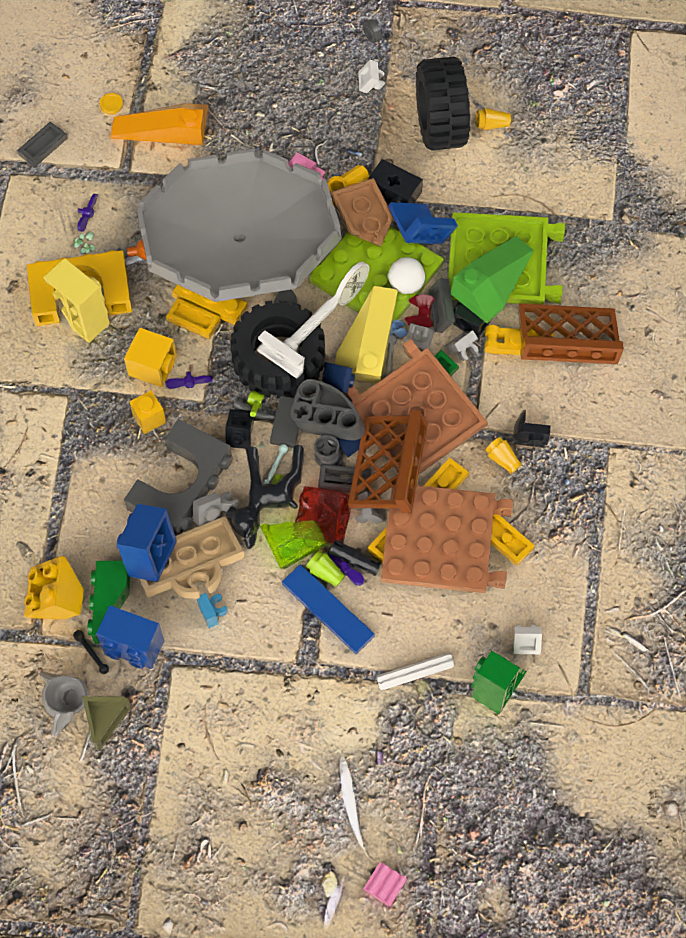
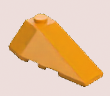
(169, 124)

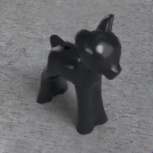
(280, 495)

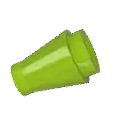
(324, 568)

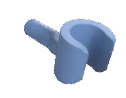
(397, 330)

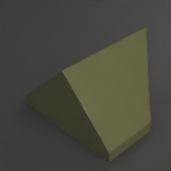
(104, 716)

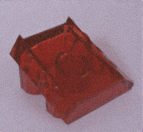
(327, 509)

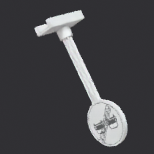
(284, 352)

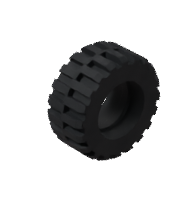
(442, 103)
(280, 321)

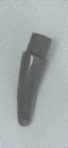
(260, 414)

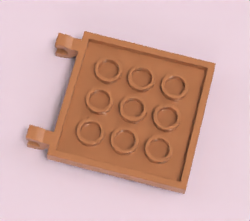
(424, 387)
(444, 540)

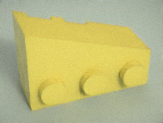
(81, 299)

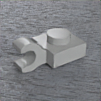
(209, 507)

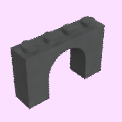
(206, 454)

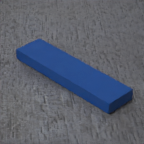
(328, 609)

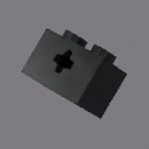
(396, 183)

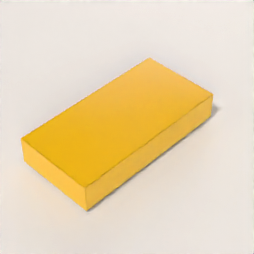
(193, 318)

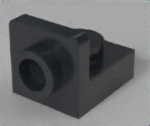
(239, 428)

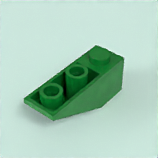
(110, 588)

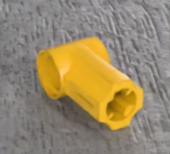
(353, 176)

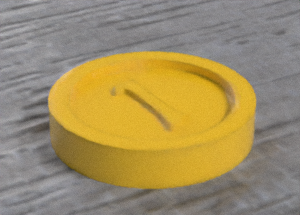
(111, 103)

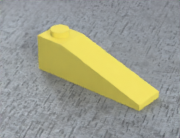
(368, 337)

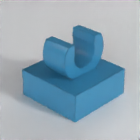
(209, 610)

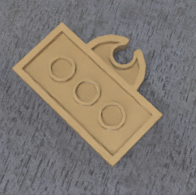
(198, 558)

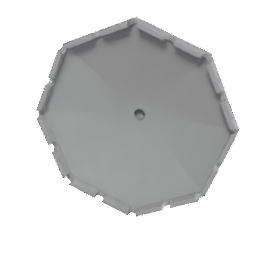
(238, 225)

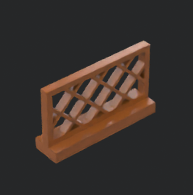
(569, 348)
(408, 468)

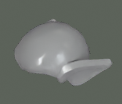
(62, 698)

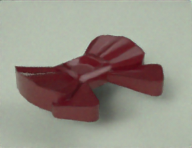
(424, 303)

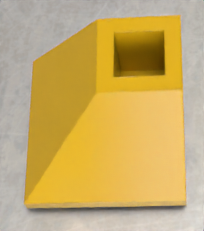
(53, 591)

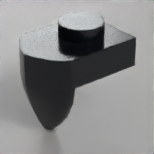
(530, 433)

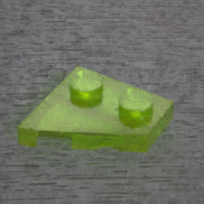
(293, 541)

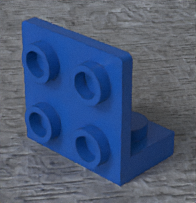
(419, 225)

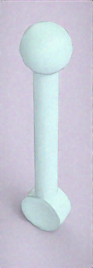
(283, 449)

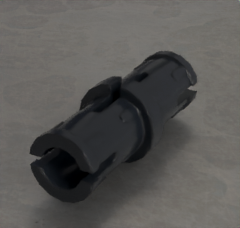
(355, 557)

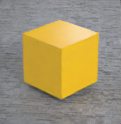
(150, 357)

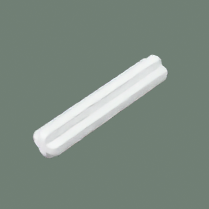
(415, 671)

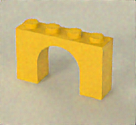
(106, 268)

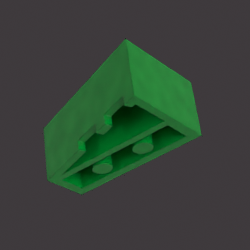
(495, 681)

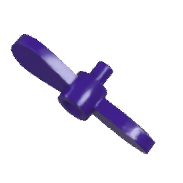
(87, 212)
(188, 381)
(356, 577)

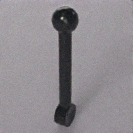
(79, 637)

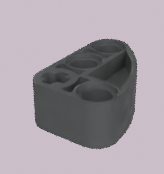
(325, 404)

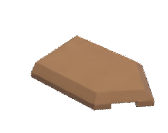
(364, 211)

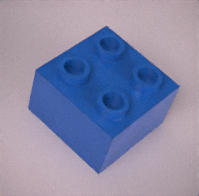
(146, 542)
(130, 638)

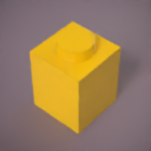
(147, 412)

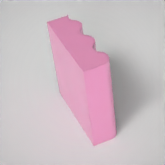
(385, 884)

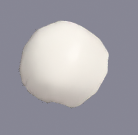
(406, 275)

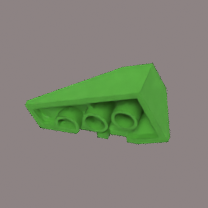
(491, 278)

